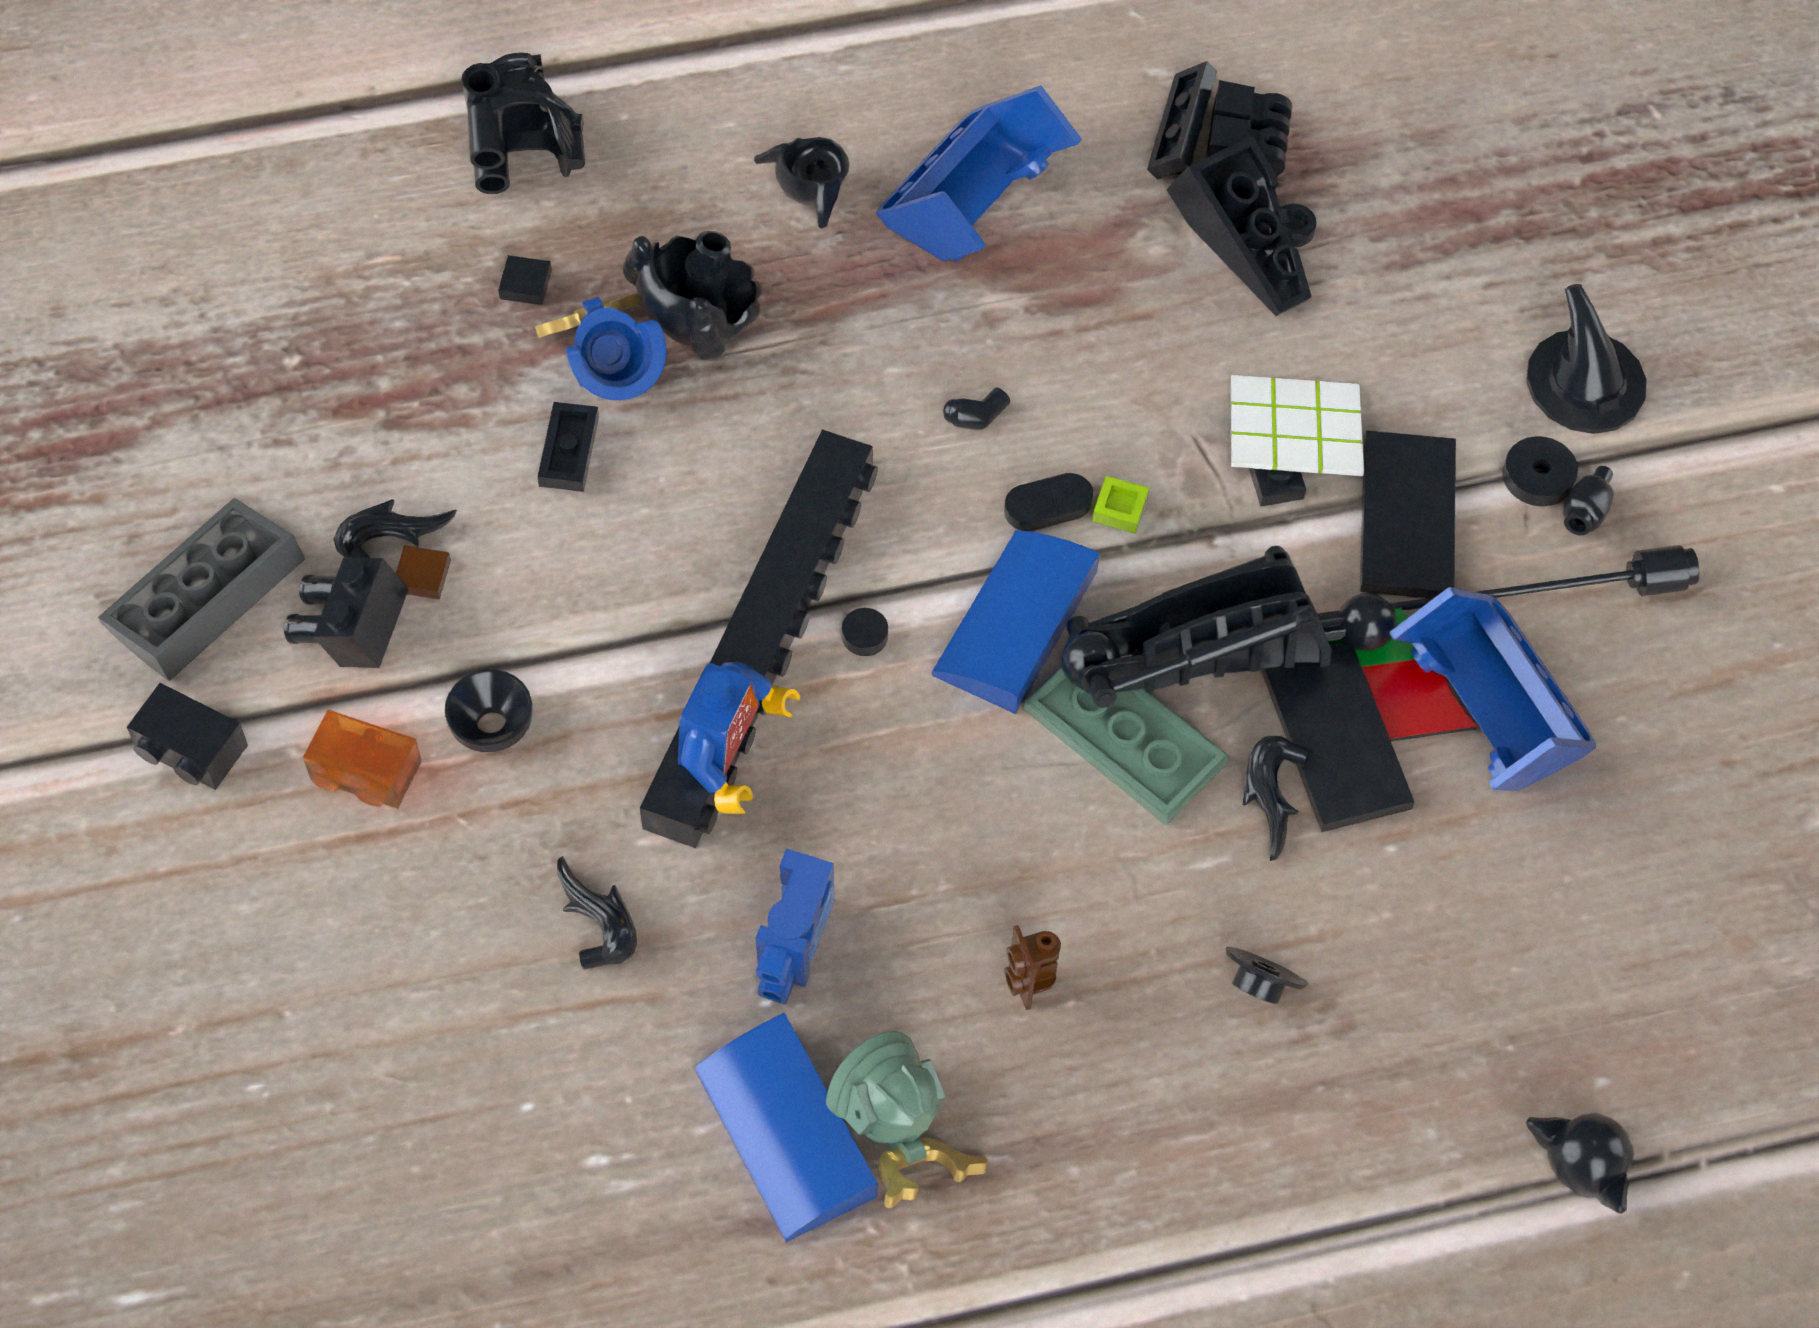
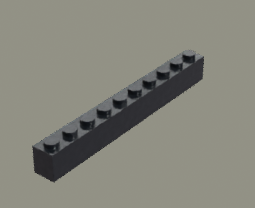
(771, 613)

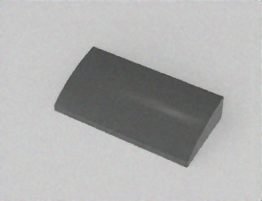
(202, 588)

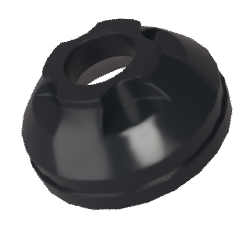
(483, 694)

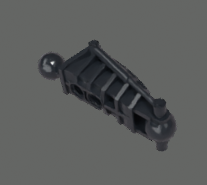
(1218, 625)

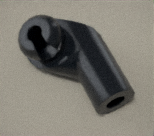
(975, 413)

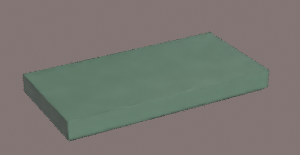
(1131, 743)

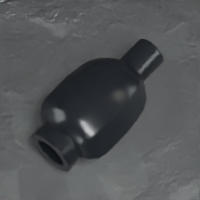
(1589, 502)

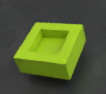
(1120, 504)

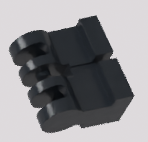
(1243, 114)

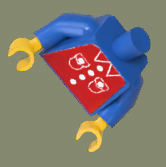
(717, 723)

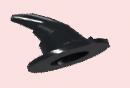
(1584, 374)

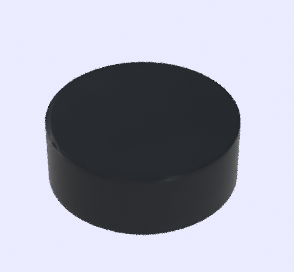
(1301, 224)
(865, 631)

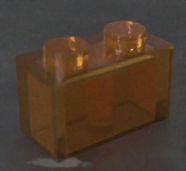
(362, 760)

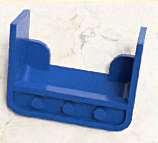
(973, 169)
(1500, 683)

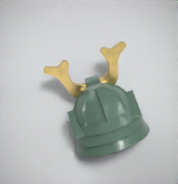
(893, 1100)

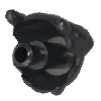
(694, 290)

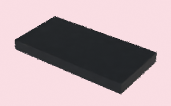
(1408, 514)
(1353, 760)

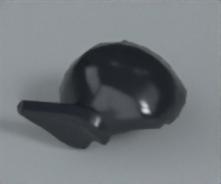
(809, 172)
(1588, 1155)

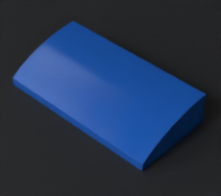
(1017, 618)
(783, 1129)

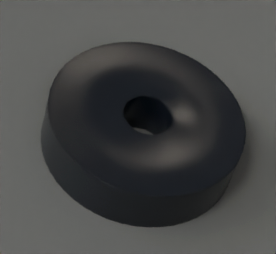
(1543, 454)

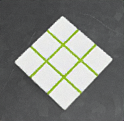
(1296, 425)

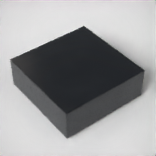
(525, 280)

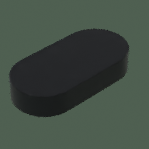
(1048, 501)

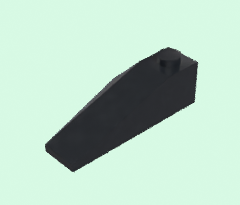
(1238, 215)

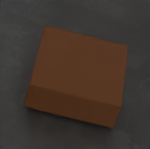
(423, 571)

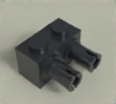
(357, 612)

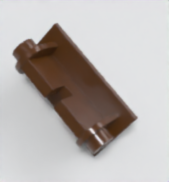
(1031, 963)

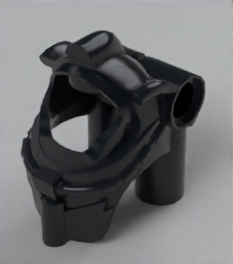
(508, 117)

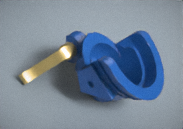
(610, 349)

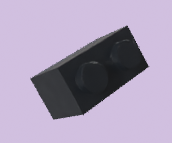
(187, 737)

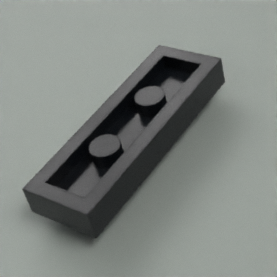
(1182, 120)

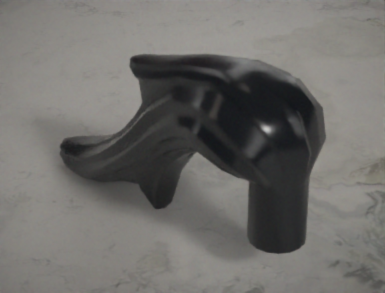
(381, 522)
(1263, 787)
(608, 912)

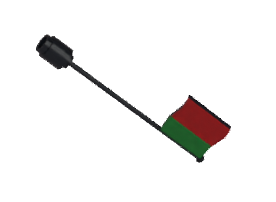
(1421, 702)

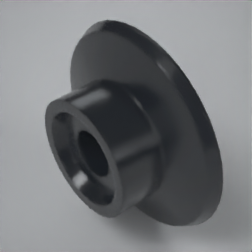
(1261, 976)

